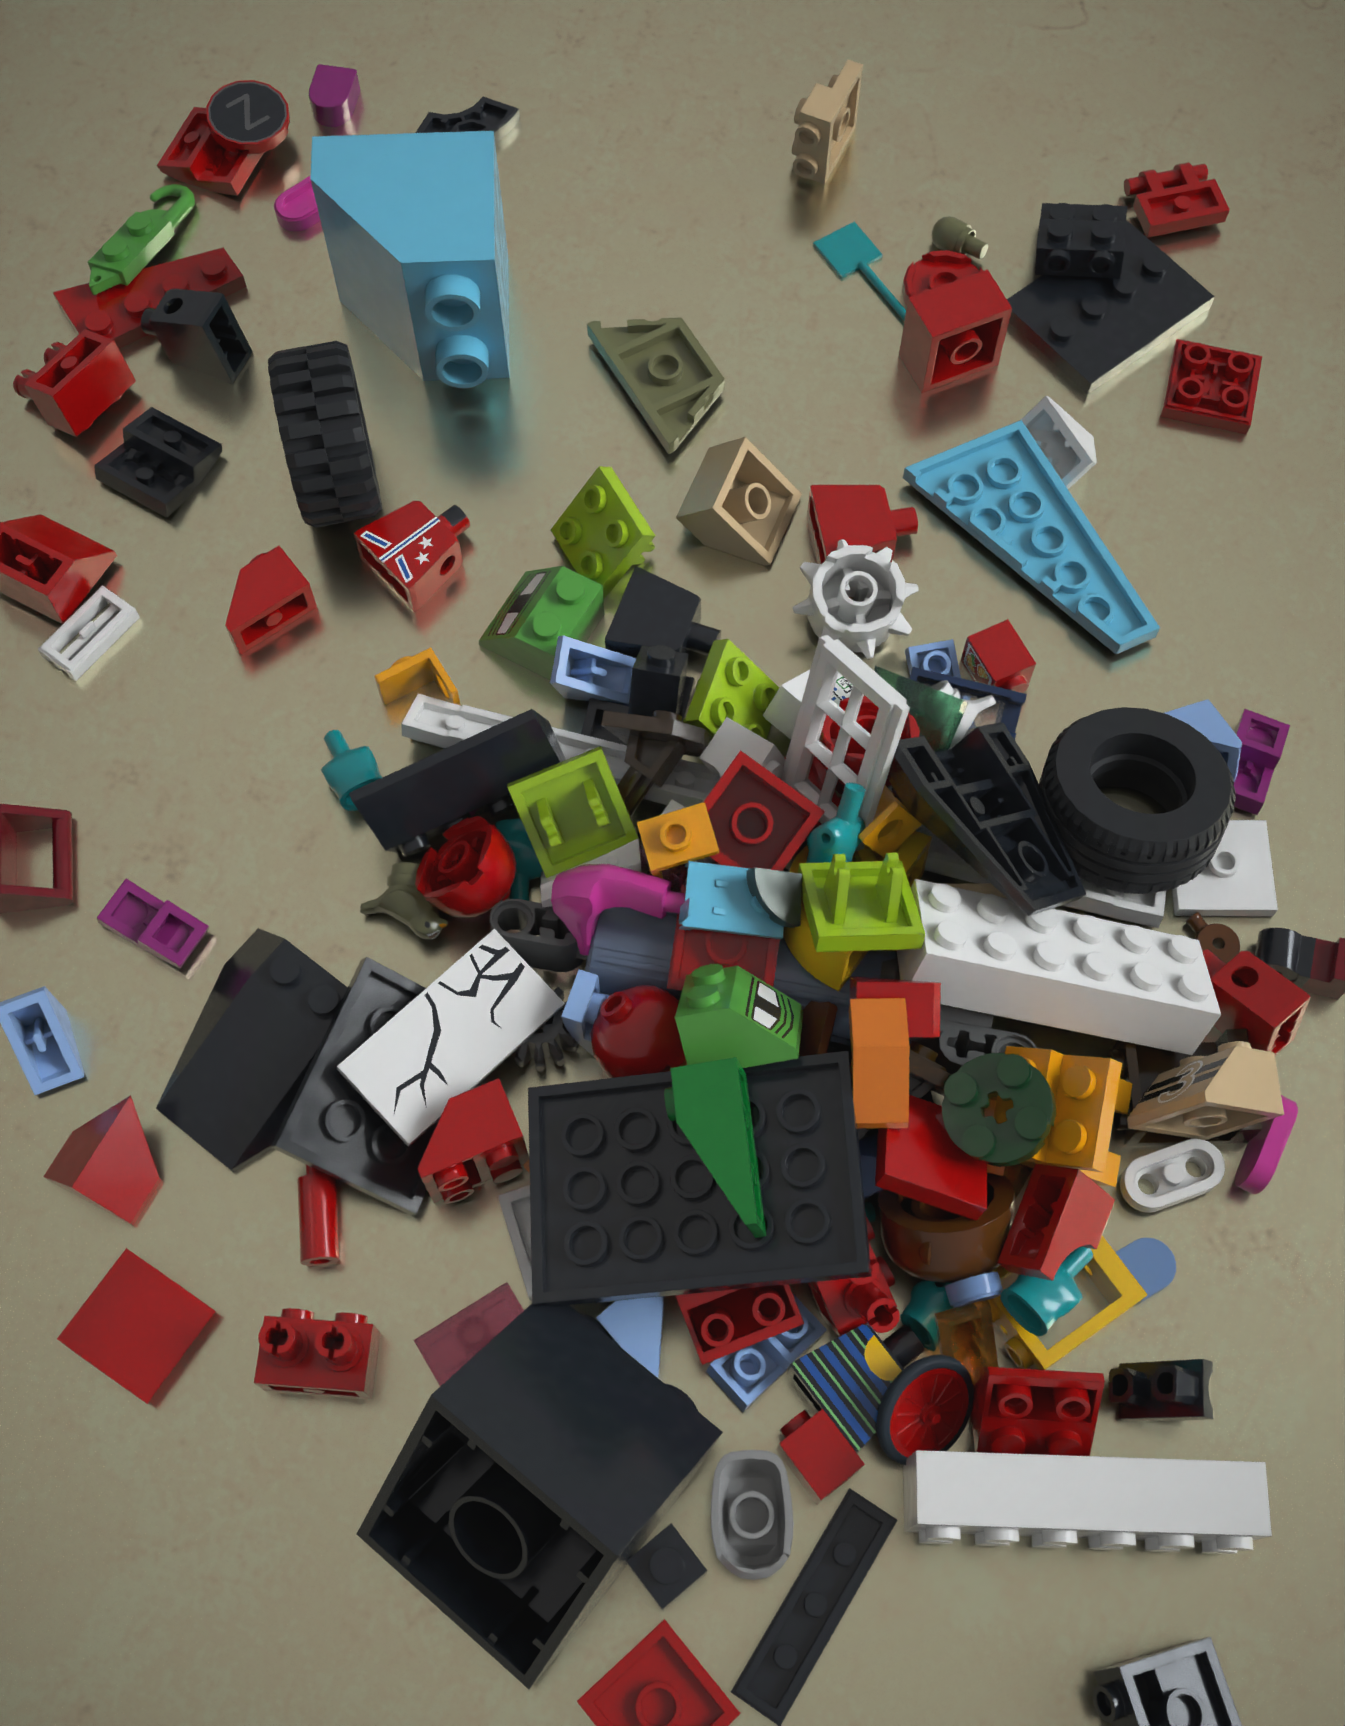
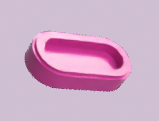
(297, 207)
(1265, 1150)

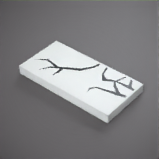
(450, 1036)

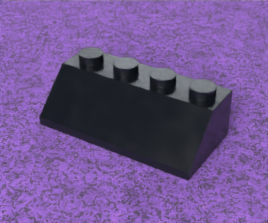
(456, 783)

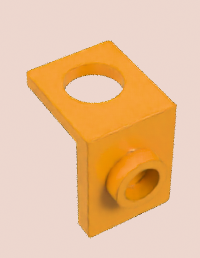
(411, 674)
(890, 825)
(677, 838)

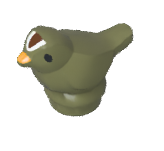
(407, 903)

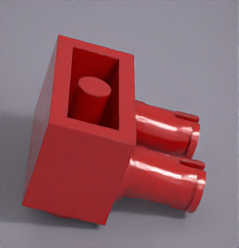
(76, 381)
(858, 1301)
(317, 1354)

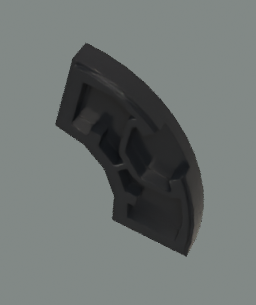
(483, 116)

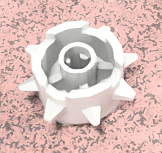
(877, 593)

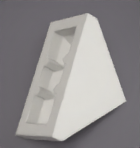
(1061, 440)

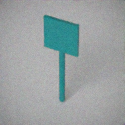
(852, 250)

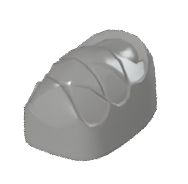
(751, 1513)

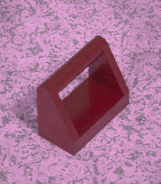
(27, 818)

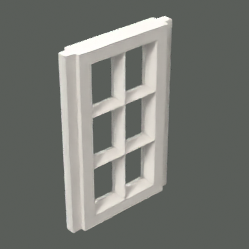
(880, 746)

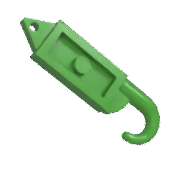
(139, 240)

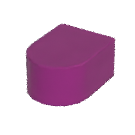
(333, 94)

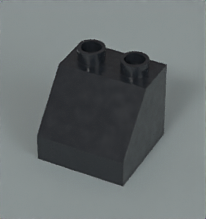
(535, 1483)

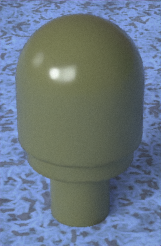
(957, 236)

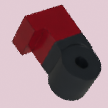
(1306, 961)

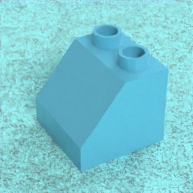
(420, 246)

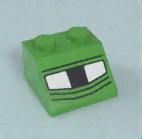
(538, 611)
(738, 1016)

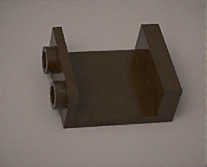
(1143, 1065)

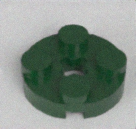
(1027, 1123)

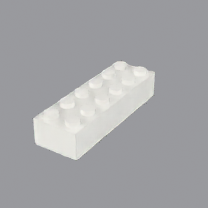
(1062, 969)
(1086, 1497)

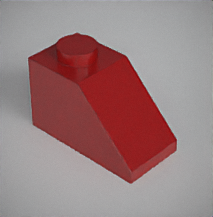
(267, 599)

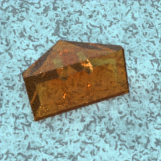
(968, 1335)

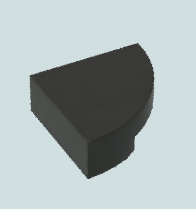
(778, 894)

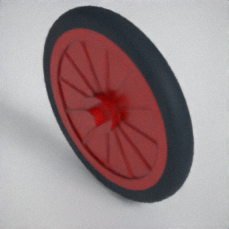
(925, 1407)

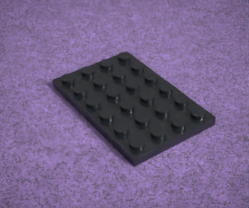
(637, 1214)

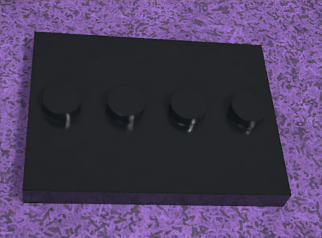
(1106, 324)
(332, 1123)

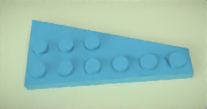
(1026, 516)

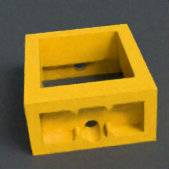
(1113, 1282)

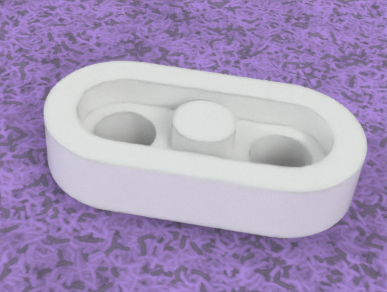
(1169, 1175)

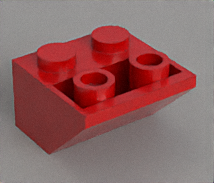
(49, 565)
(473, 1144)
(737, 1318)
(1035, 1411)

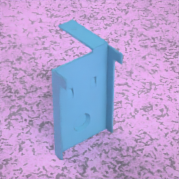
(721, 902)

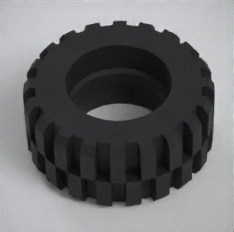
(324, 433)

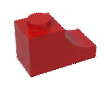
(1055, 1217)

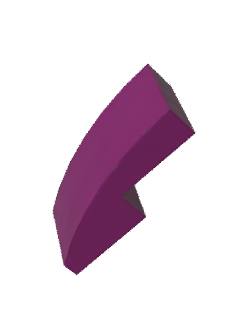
(1260, 753)
(152, 924)

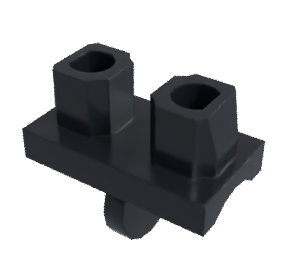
(1162, 1390)

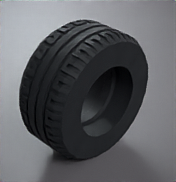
(1151, 755)

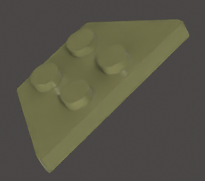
(662, 373)

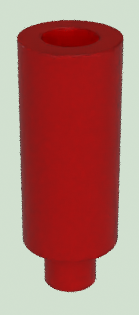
(317, 1218)

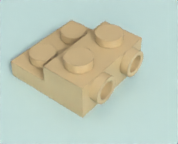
(826, 123)

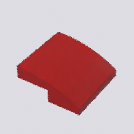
(202, 161)
(136, 1325)

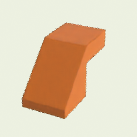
(880, 1062)

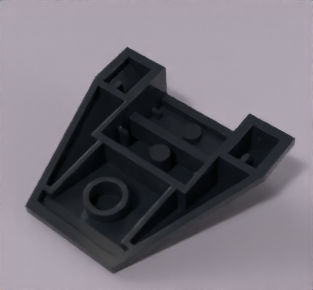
(990, 813)
(251, 1049)

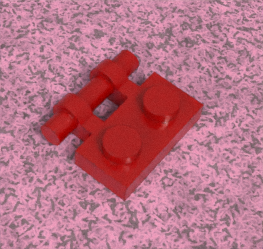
(1176, 199)

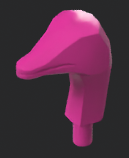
(587, 890)

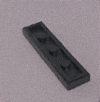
(813, 1607)

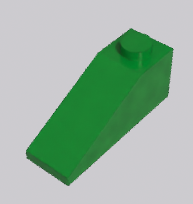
(715, 1116)

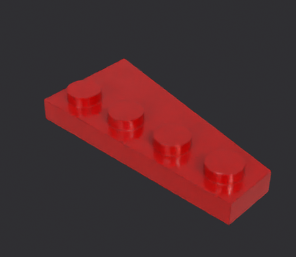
(119, 309)

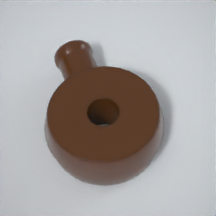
(1217, 935)

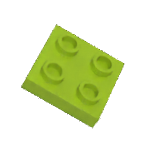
(603, 530)
(731, 689)
(573, 811)
(860, 905)

